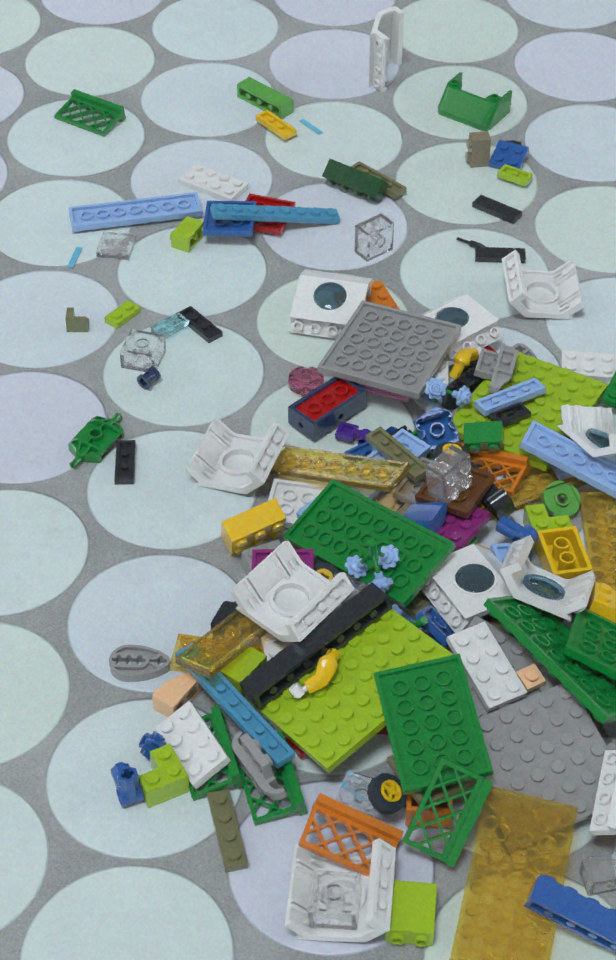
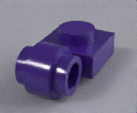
(349, 432)

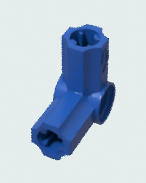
(515, 531)
(127, 784)

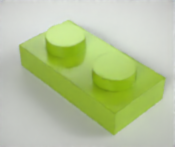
(515, 175)
(122, 314)

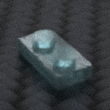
(170, 325)

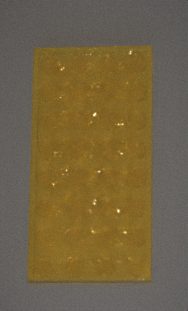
(512, 847)

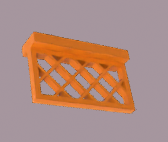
(506, 463)
(353, 820)

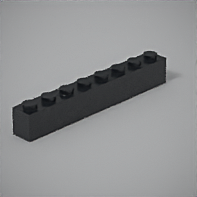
(302, 657)

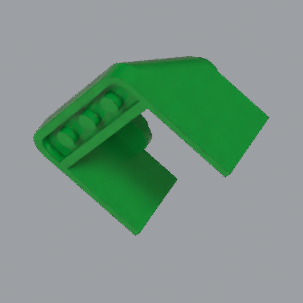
(473, 109)

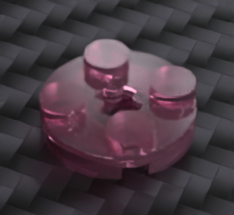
(298, 377)

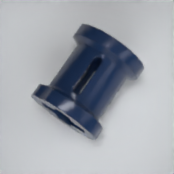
(148, 377)

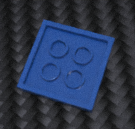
(227, 228)

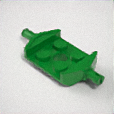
(90, 448)

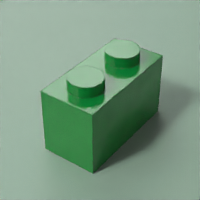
(484, 436)

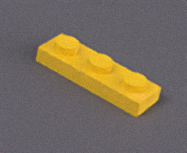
(276, 125)

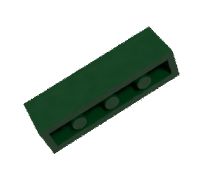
(355, 180)

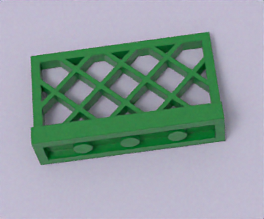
(94, 106)
(232, 769)
(291, 787)
(465, 821)

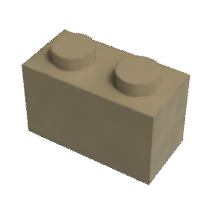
(478, 149)

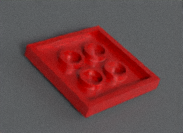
(274, 228)

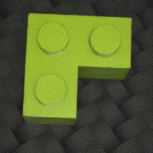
(538, 518)
(166, 779)

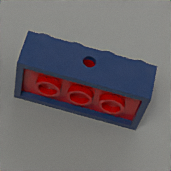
(327, 407)

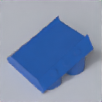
(437, 428)
(428, 515)

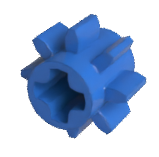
(150, 742)

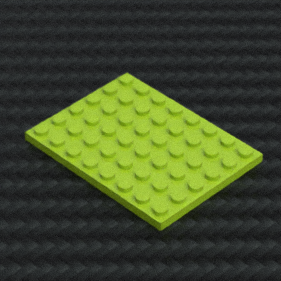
(561, 389)
(348, 710)

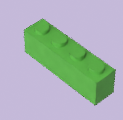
(265, 97)

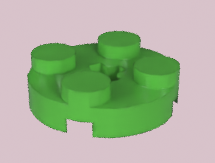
(569, 493)

